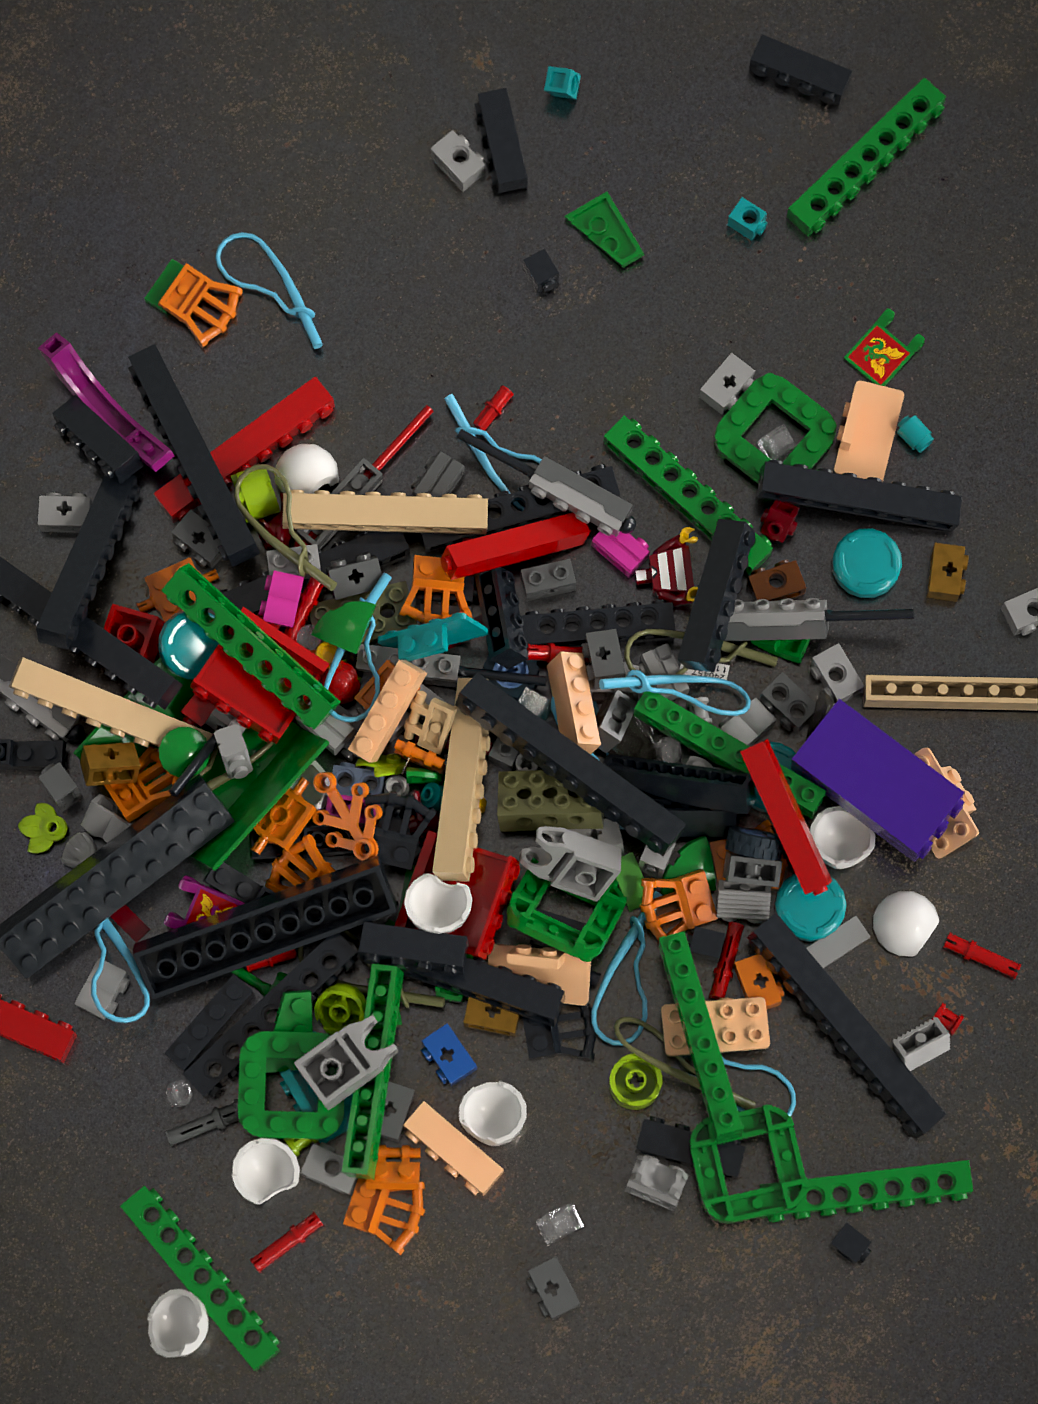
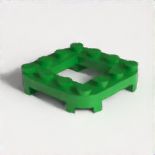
(794, 403)
(580, 944)
(251, 1090)
(759, 1202)

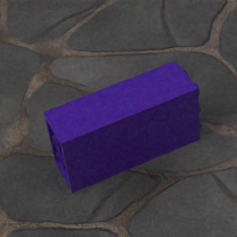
(878, 781)

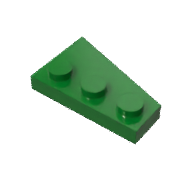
(607, 229)
(292, 1016)

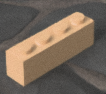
(573, 700)
(387, 711)
(453, 1148)

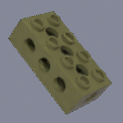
(390, 600)
(540, 800)

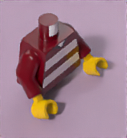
(671, 570)

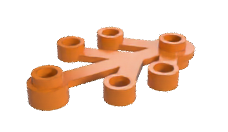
(348, 818)

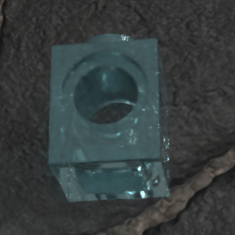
(536, 703)

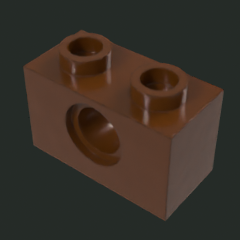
(786, 572)

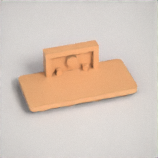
(868, 430)
(962, 827)
(547, 967)
(736, 1023)

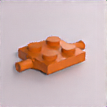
(157, 582)
(285, 819)

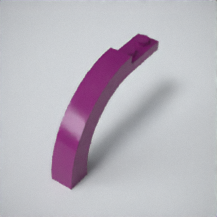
(84, 385)

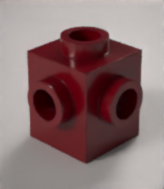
(779, 521)

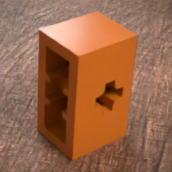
(747, 973)

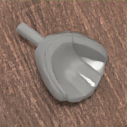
(78, 849)

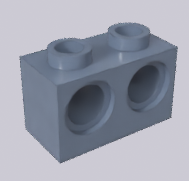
(357, 775)

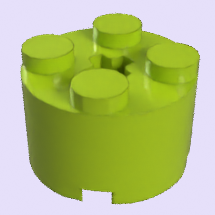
(257, 494)
(625, 1093)

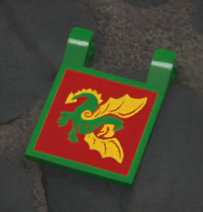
(880, 353)

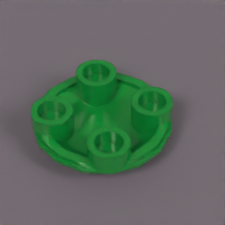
(180, 748)

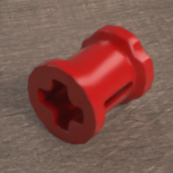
(956, 1019)

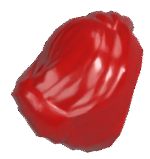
(343, 683)

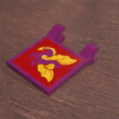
(204, 904)

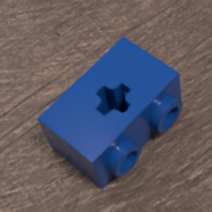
(446, 1040)

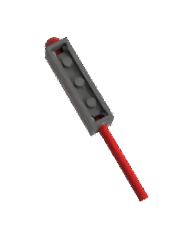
(365, 478)

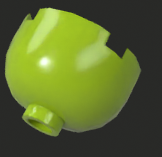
(339, 1007)

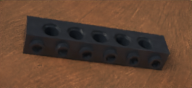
(608, 614)

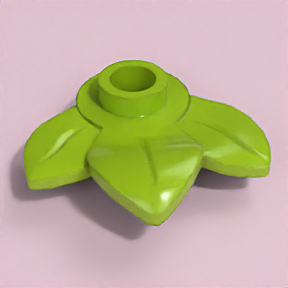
(386, 765)
(39, 828)

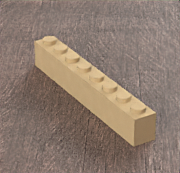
(387, 513)
(950, 692)
(93, 703)
(461, 797)

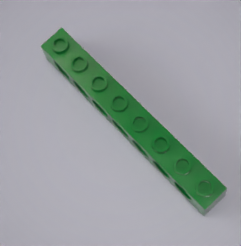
(922, 95)
(626, 430)
(264, 647)
(716, 745)
(700, 1037)
(370, 1099)
(957, 1172)
(136, 1209)

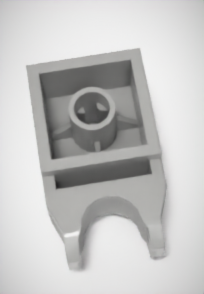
(574, 862)
(348, 1052)
(656, 1182)

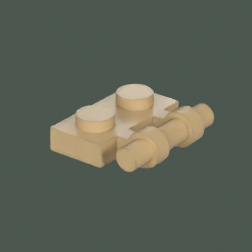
(437, 723)

